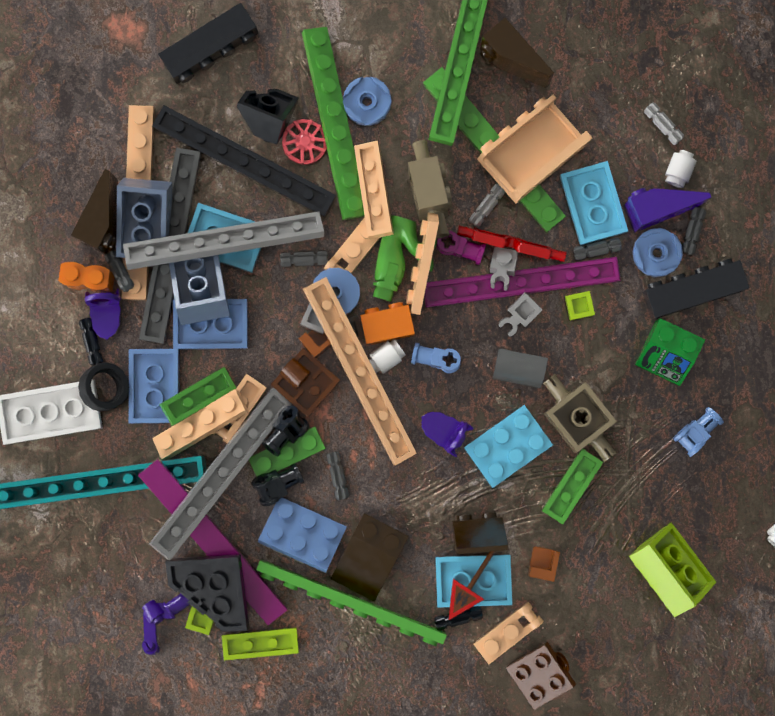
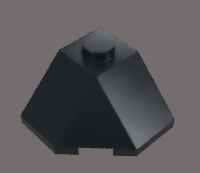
(267, 113)

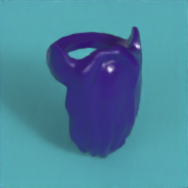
(104, 312)
(445, 430)

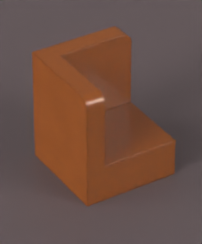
(315, 343)
(543, 563)

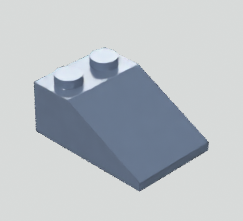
(142, 211)
(199, 289)

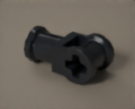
(286, 430)
(276, 484)

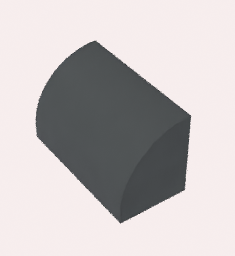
(520, 368)

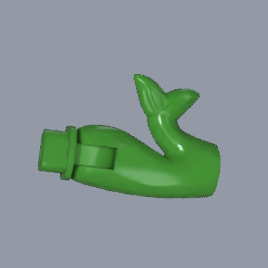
(390, 259)

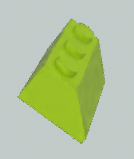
(673, 570)

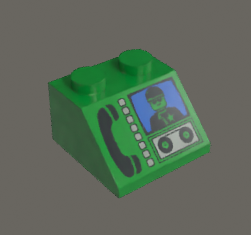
(669, 351)

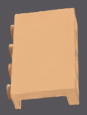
(532, 149)

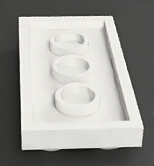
(46, 413)

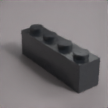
(209, 43)
(695, 289)

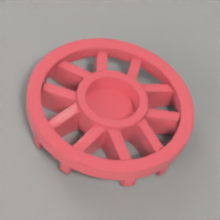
(304, 142)

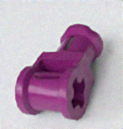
(461, 248)

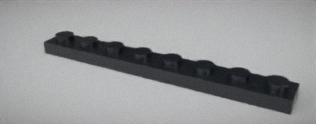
(244, 161)

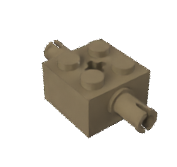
(428, 187)
(596, 417)

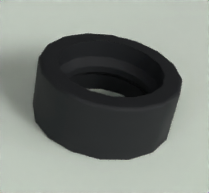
(118, 376)

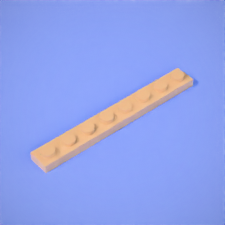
(139, 167)
(359, 371)

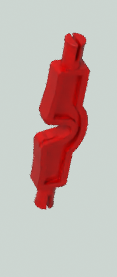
(518, 244)

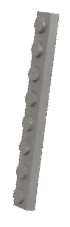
(223, 240)
(219, 475)

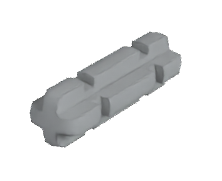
(665, 125)
(486, 205)

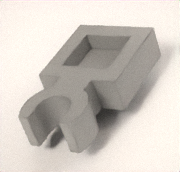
(503, 265)
(522, 312)

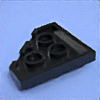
(213, 588)

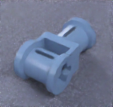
(435, 357)
(695, 434)

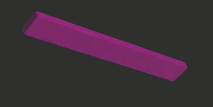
(526, 280)
(213, 541)

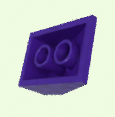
(657, 205)

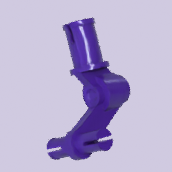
(156, 613)

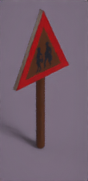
(462, 596)

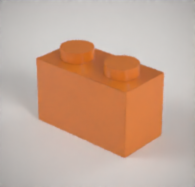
(387, 324)

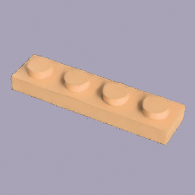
(373, 190)
(424, 254)
(200, 425)

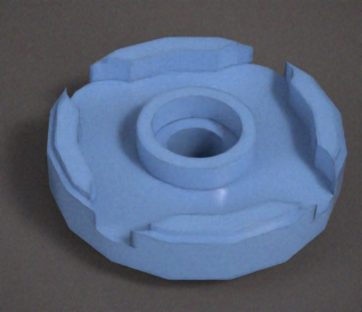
(363, 89)
(666, 243)
(347, 285)

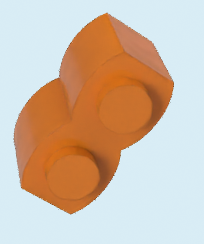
(81, 277)

